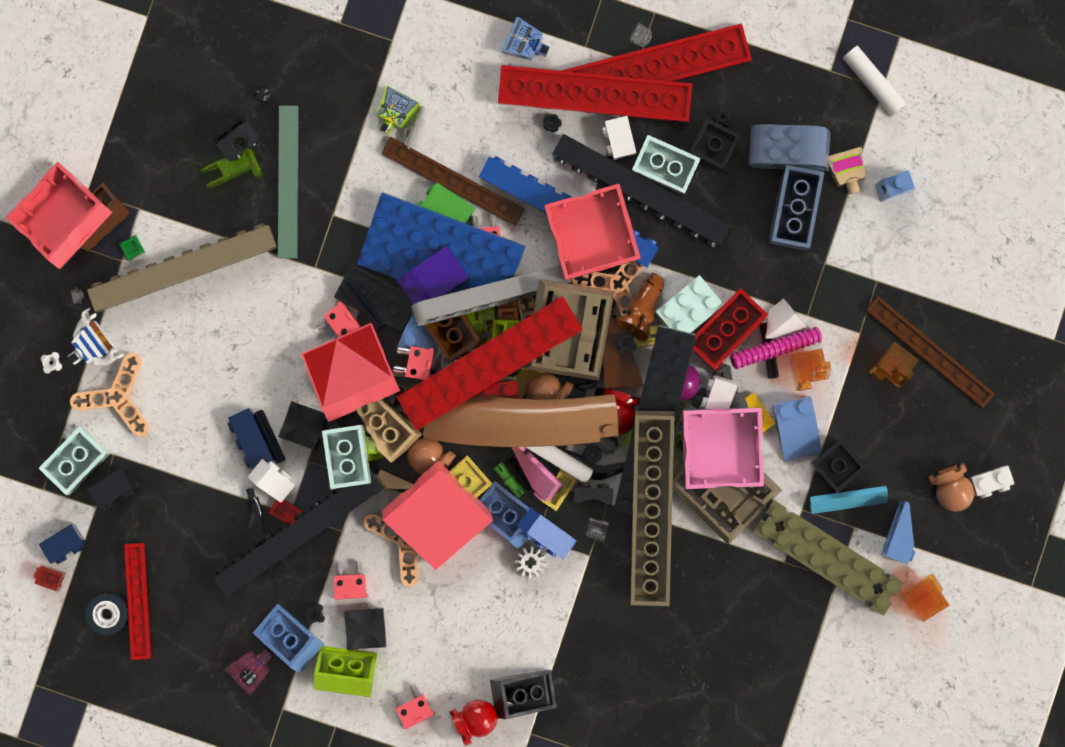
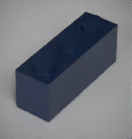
(249, 438)

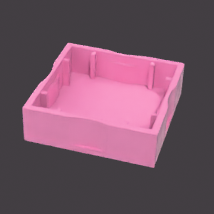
(722, 447)

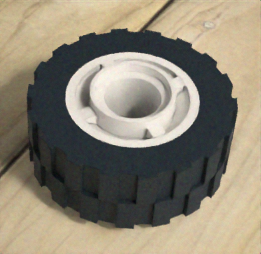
(98, 621)

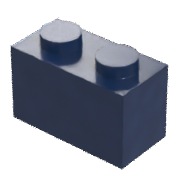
(63, 543)

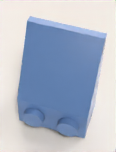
(417, 336)
(797, 428)
(506, 513)
(900, 539)
(288, 638)

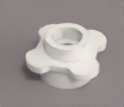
(45, 359)

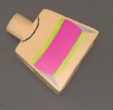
(848, 169)

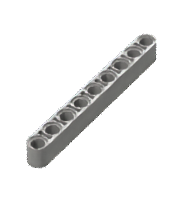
(484, 296)

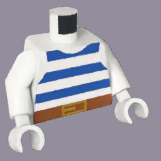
(92, 343)

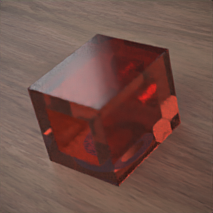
(49, 577)

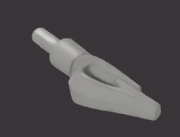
(413, 128)

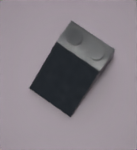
(523, 694)

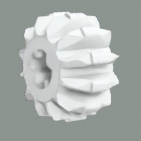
(526, 557)

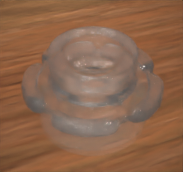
(77, 295)

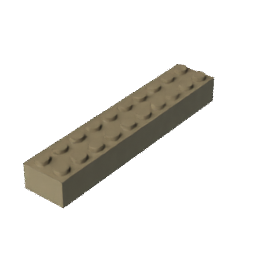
(652, 508)

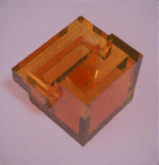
(895, 365)
(809, 368)
(925, 598)

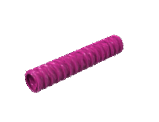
(776, 347)

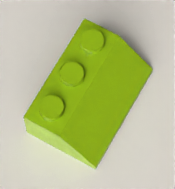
(345, 671)

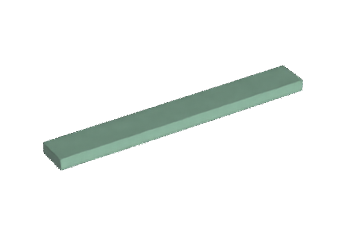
(288, 182)

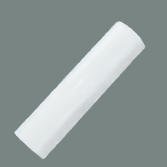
(874, 80)
(564, 462)

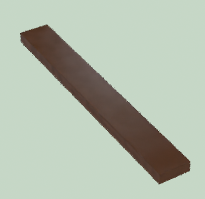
(453, 181)
(930, 352)

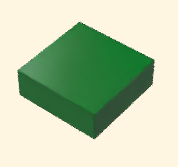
(132, 248)

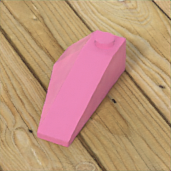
(539, 477)

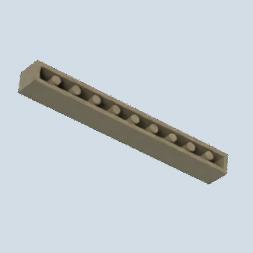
(183, 268)

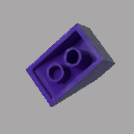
(433, 277)

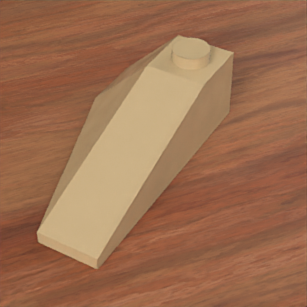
(388, 429)

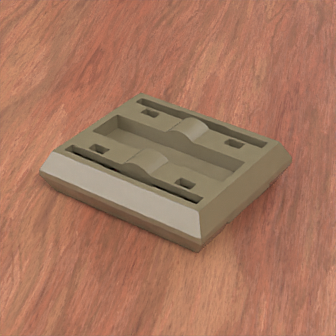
(569, 356)
(737, 502)

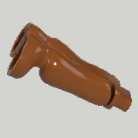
(643, 308)

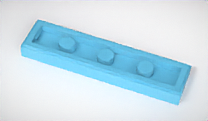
(848, 499)

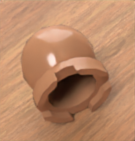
(547, 387)
(426, 453)
(953, 489)

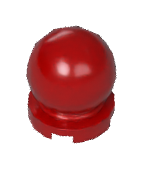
(625, 409)
(476, 720)

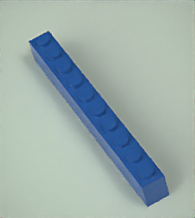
(537, 195)

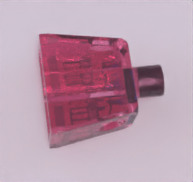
(255, 663)

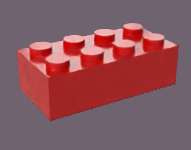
(728, 329)

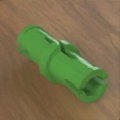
(509, 480)

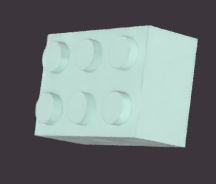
(665, 165)
(689, 307)
(346, 456)
(74, 460)

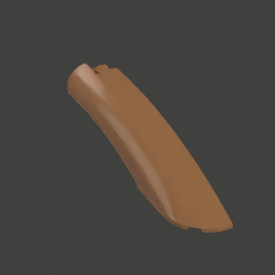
(526, 422)

